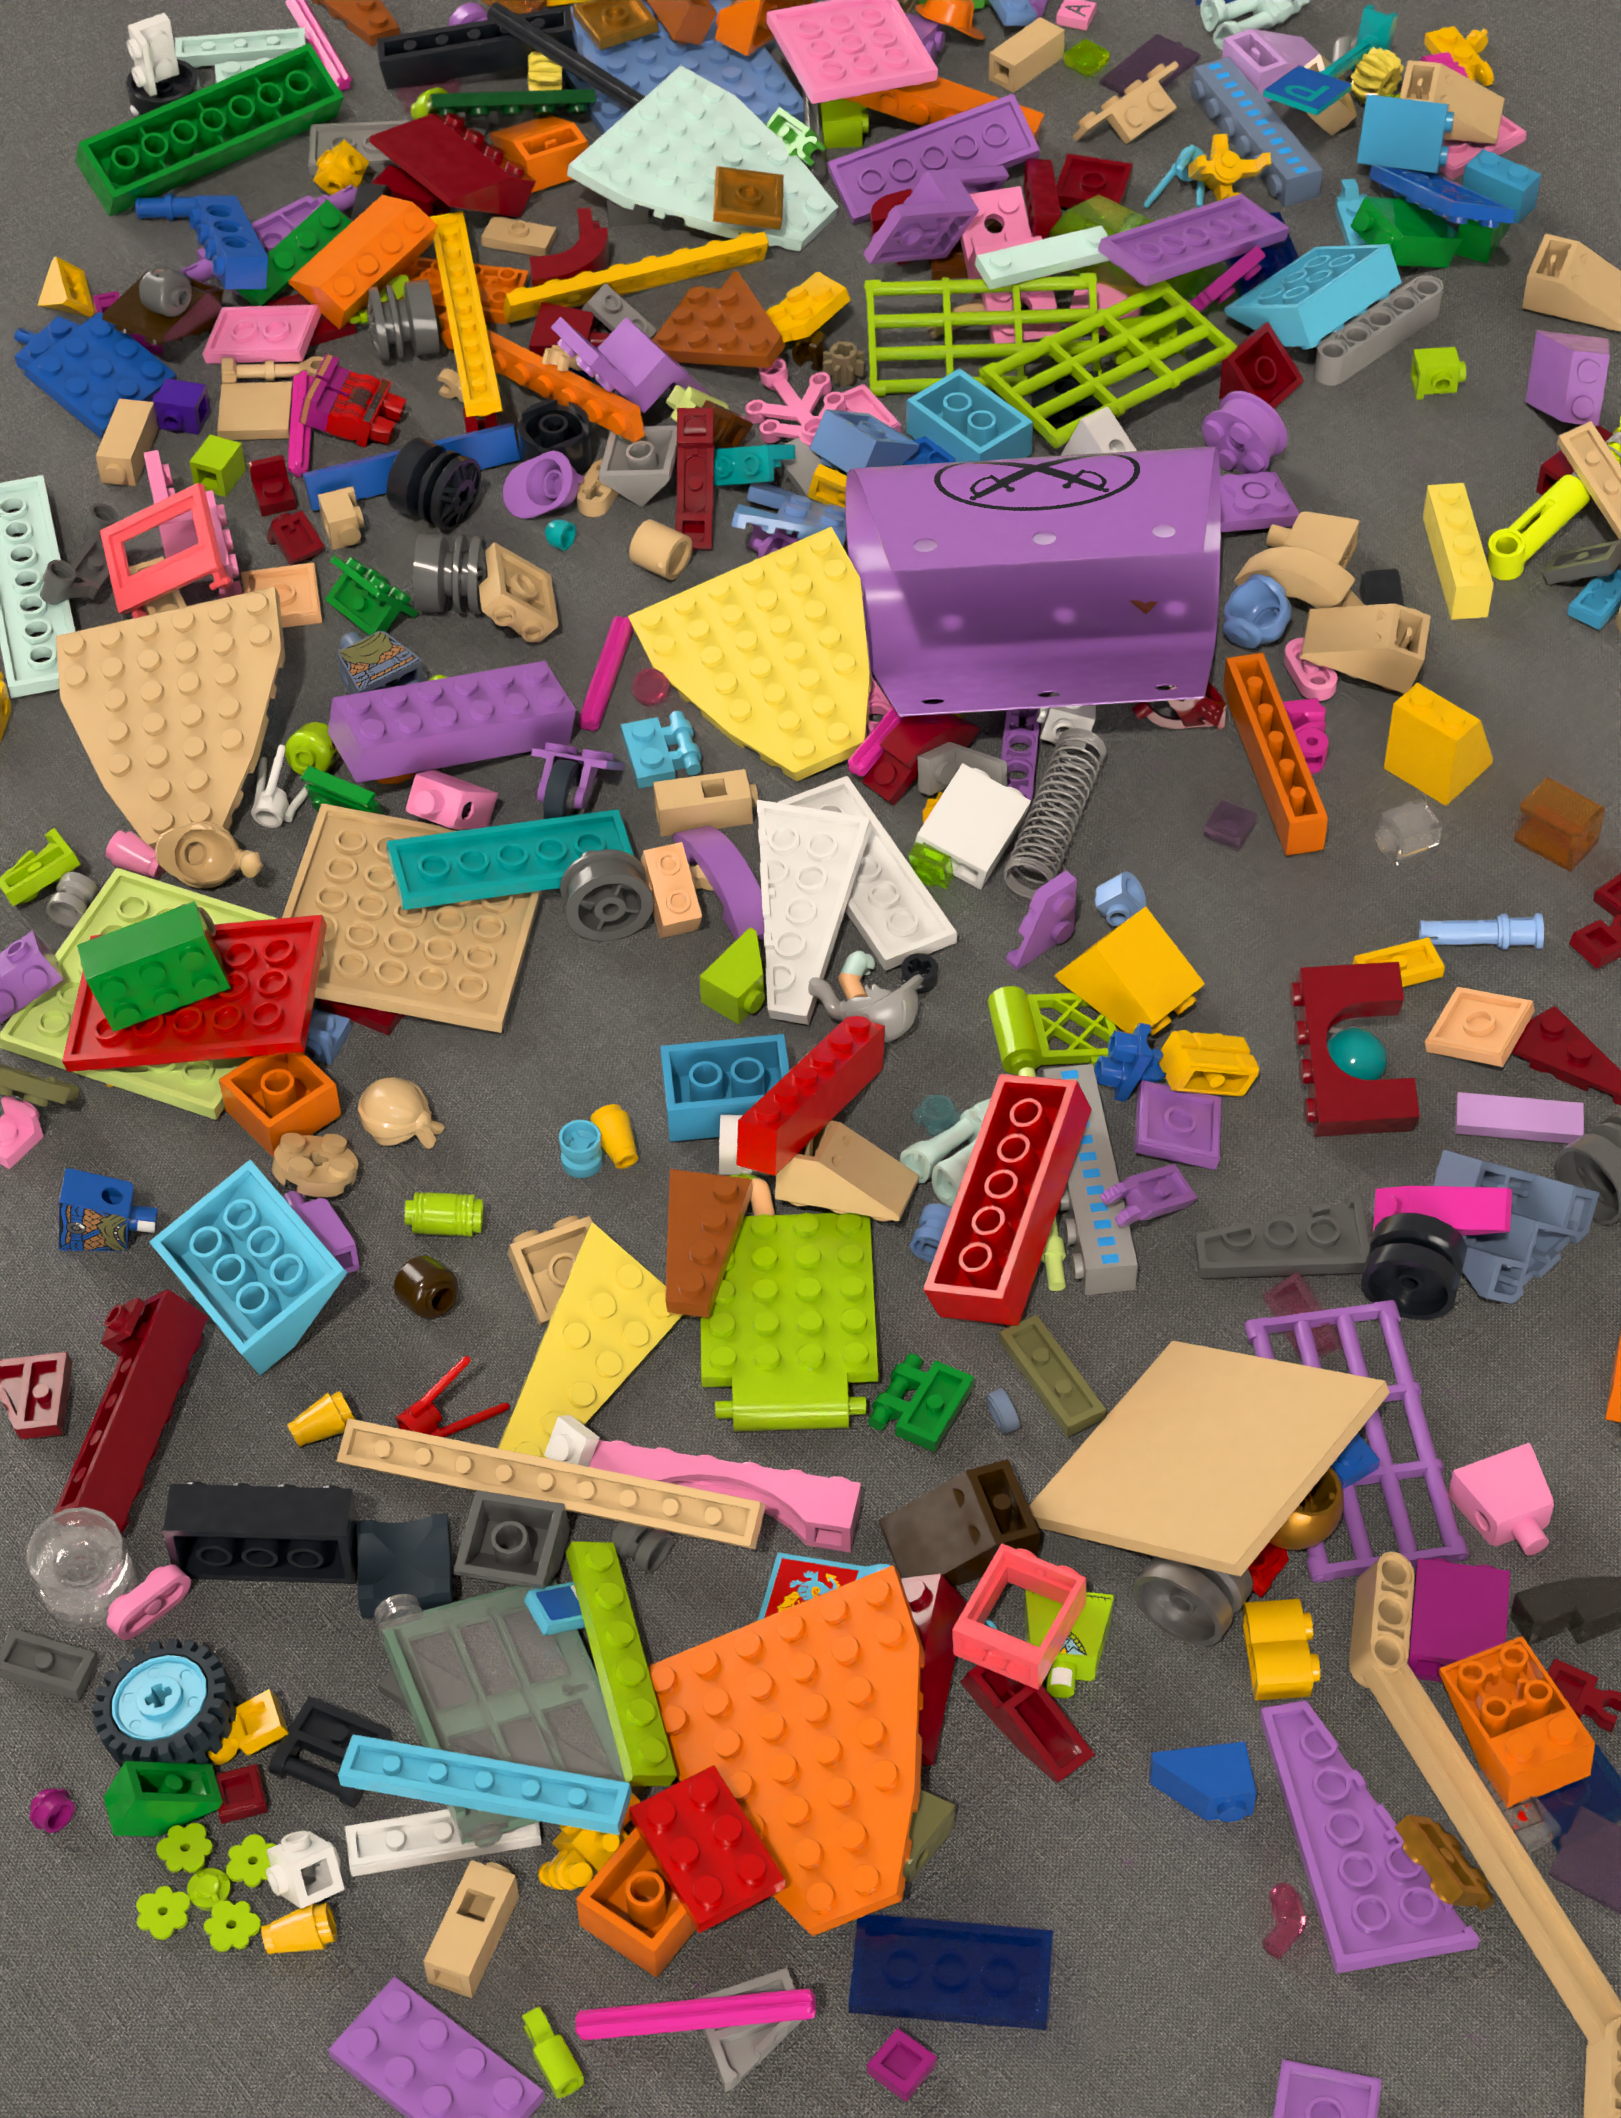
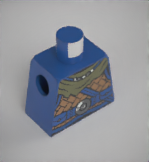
(100, 1213)

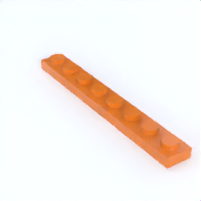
(564, 386)

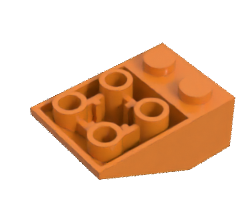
(543, 148)
(1518, 1722)

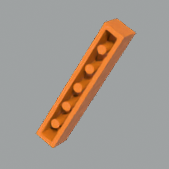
(934, 102)
(1275, 754)

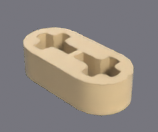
(587, 501)

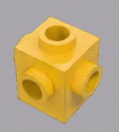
(340, 168)

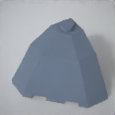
(1543, 1222)

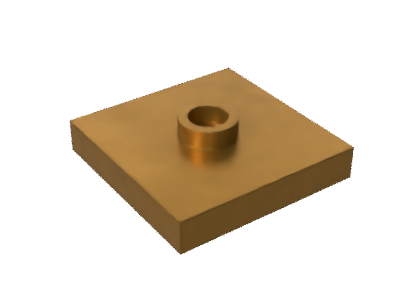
(614, 21)
(748, 198)

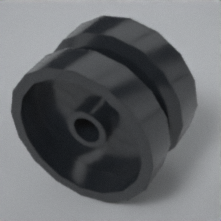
(167, 90)
(1414, 1264)

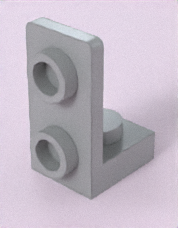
(613, 309)
(940, 765)

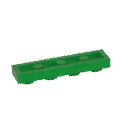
(297, 251)

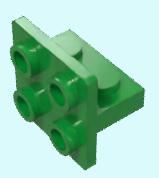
(367, 596)

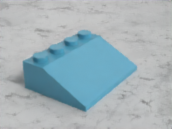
(1319, 292)
(251, 1265)

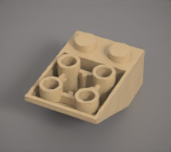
(1475, 107)
(1574, 284)
(1368, 642)
(847, 1176)

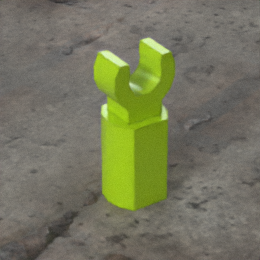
(552, 2055)

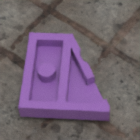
(1048, 919)

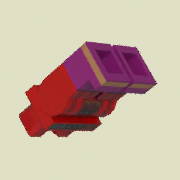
(351, 404)

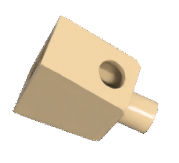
(1321, 533)

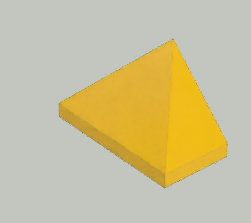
(66, 289)

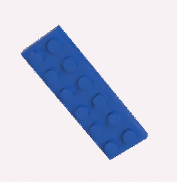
(1442, 196)

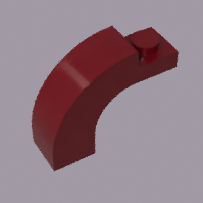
(588, 254)

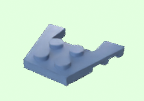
(795, 513)

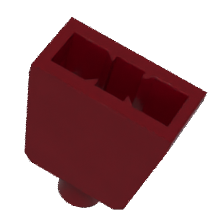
(544, 336)

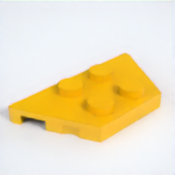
(808, 307)

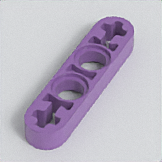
(1021, 760)

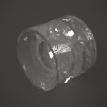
(67, 1551)

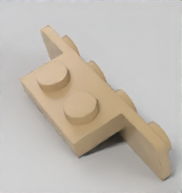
(1136, 111)

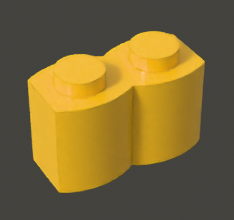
(1279, 1649)

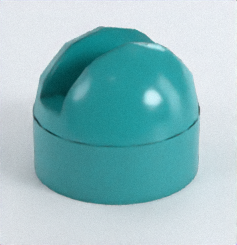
(560, 534)

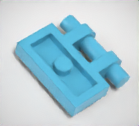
(648, 749)

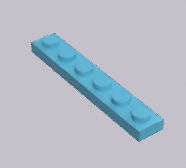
(485, 1784)

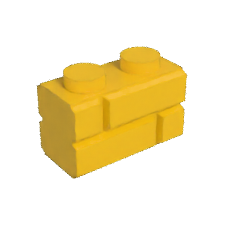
(1208, 1063)

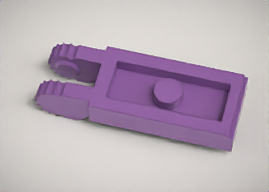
(1150, 1194)

